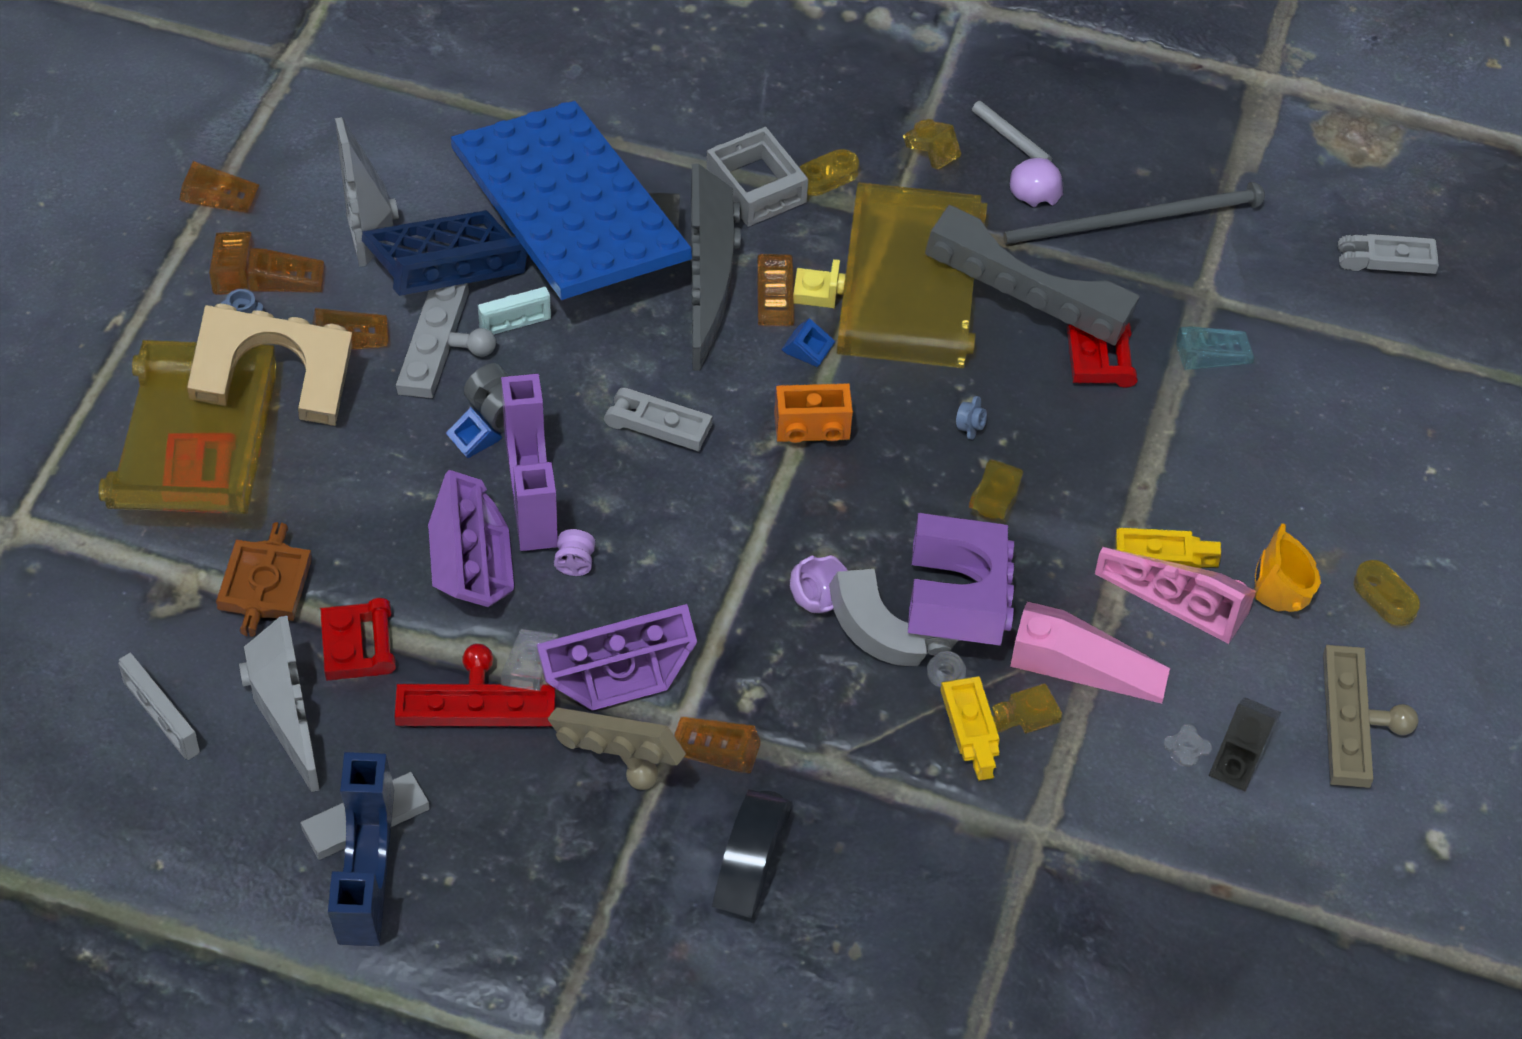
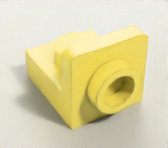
(818, 287)

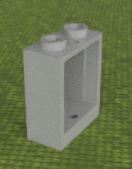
(767, 200)

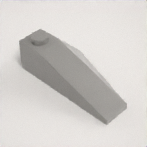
(364, 192)
(278, 694)

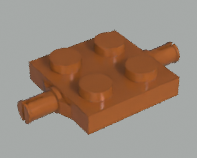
(264, 579)

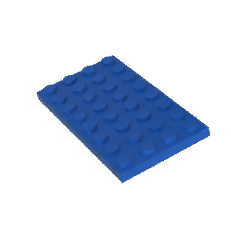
(570, 199)

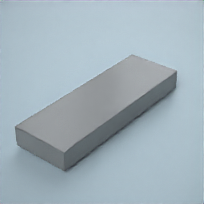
(158, 706)
(328, 829)

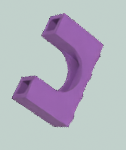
(529, 471)
(964, 611)

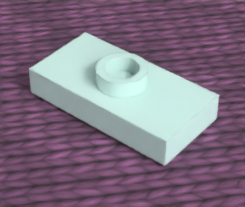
(515, 311)

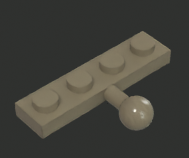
(1351, 718)
(636, 742)

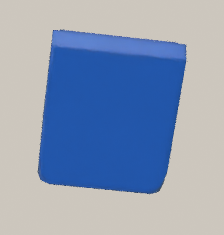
(809, 343)
(473, 433)

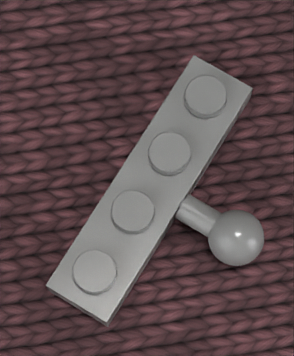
(434, 338)

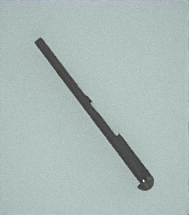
(1253, 195)

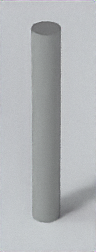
(1009, 131)

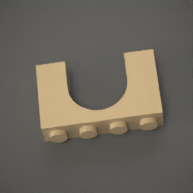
(230, 333)

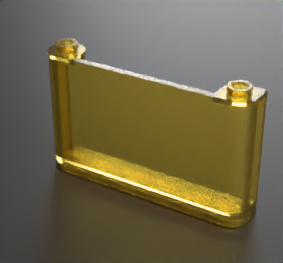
(894, 294)
(188, 450)

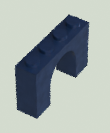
(359, 890)

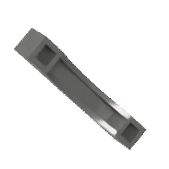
(1089, 305)

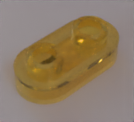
(830, 171)
(1388, 594)

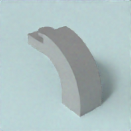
(873, 627)

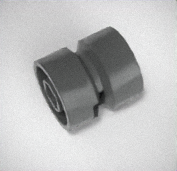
(485, 393)

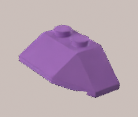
(469, 543)
(619, 658)

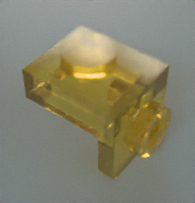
(936, 139)
(996, 490)

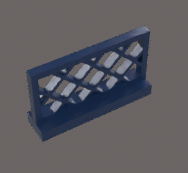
(444, 264)

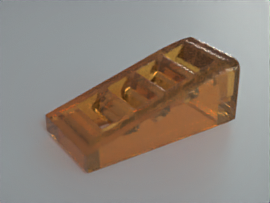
(198, 183)
(265, 263)
(230, 265)
(776, 269)
(353, 321)
(728, 758)

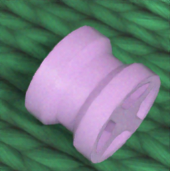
(574, 552)

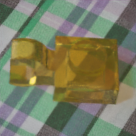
(1030, 708)

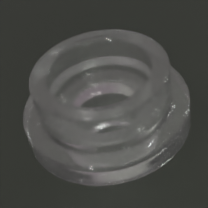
(945, 661)

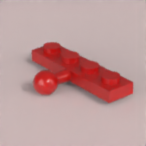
(473, 702)

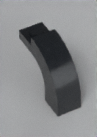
(750, 852)

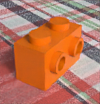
(813, 412)

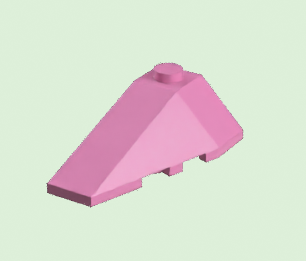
(1190, 593)
(1075, 651)

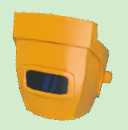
(1286, 574)

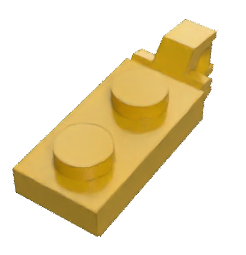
(1169, 546)
(972, 724)

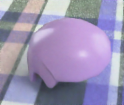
(1036, 182)
(811, 582)

